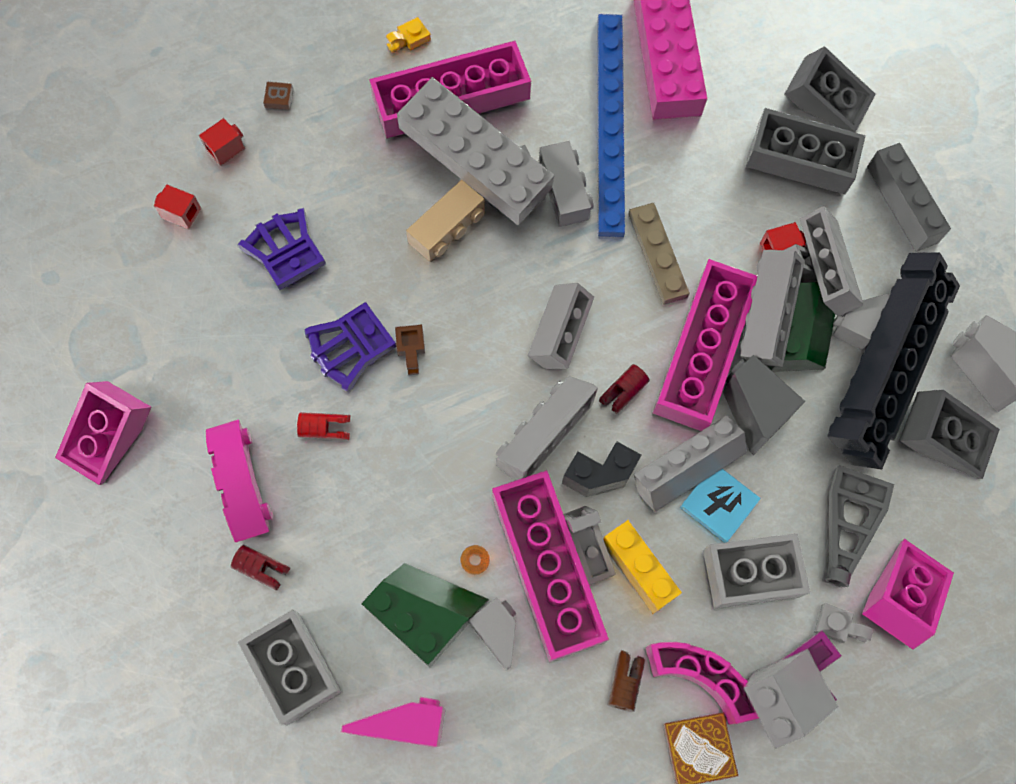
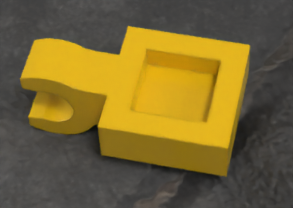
(408, 34)

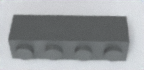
(908, 197)

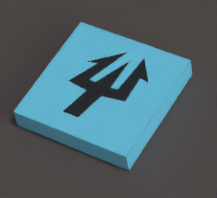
(720, 504)

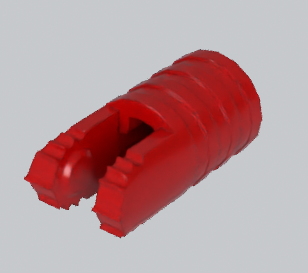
(317, 425)

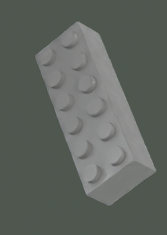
(475, 151)

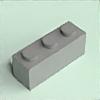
(568, 189)
(561, 326)

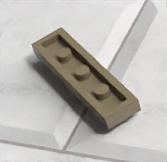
(658, 253)

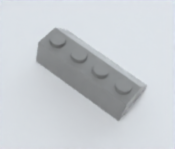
(547, 428)

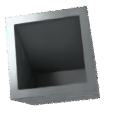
(759, 401)

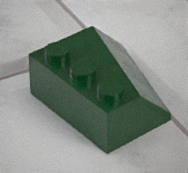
(809, 332)

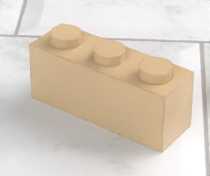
(446, 221)

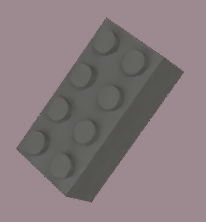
(806, 151)

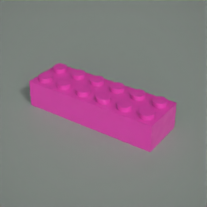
(671, 58)
(478, 78)
(706, 346)
(549, 566)

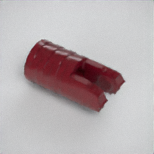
(627, 386)
(256, 564)

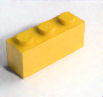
(641, 567)

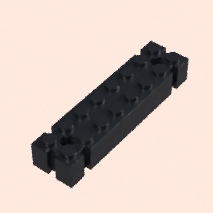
(894, 360)

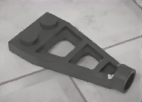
(863, 490)

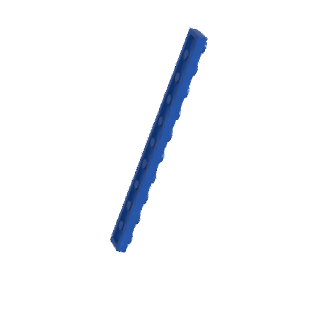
(610, 126)

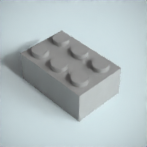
(756, 571)
(289, 667)

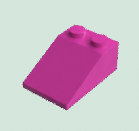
(101, 430)
(909, 595)
(408, 723)

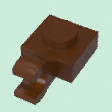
(410, 343)

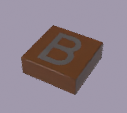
(278, 95)

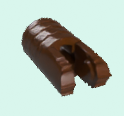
(624, 687)

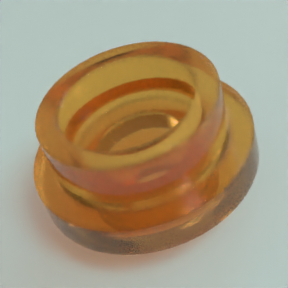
(475, 550)

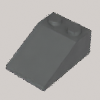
(830, 90)
(949, 432)

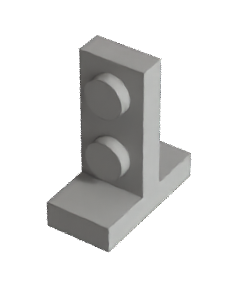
(589, 543)

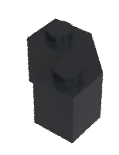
(591, 477)

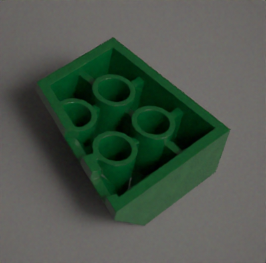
(423, 610)

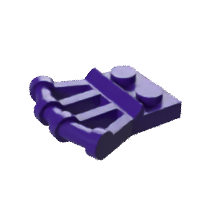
(291, 261)
(364, 333)

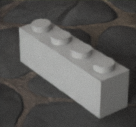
(831, 261)
(772, 306)
(690, 463)

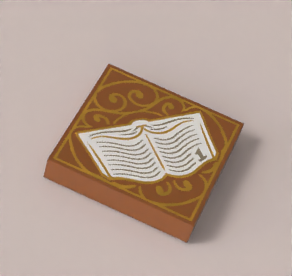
(700, 749)

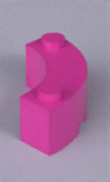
(234, 475)
(707, 671)

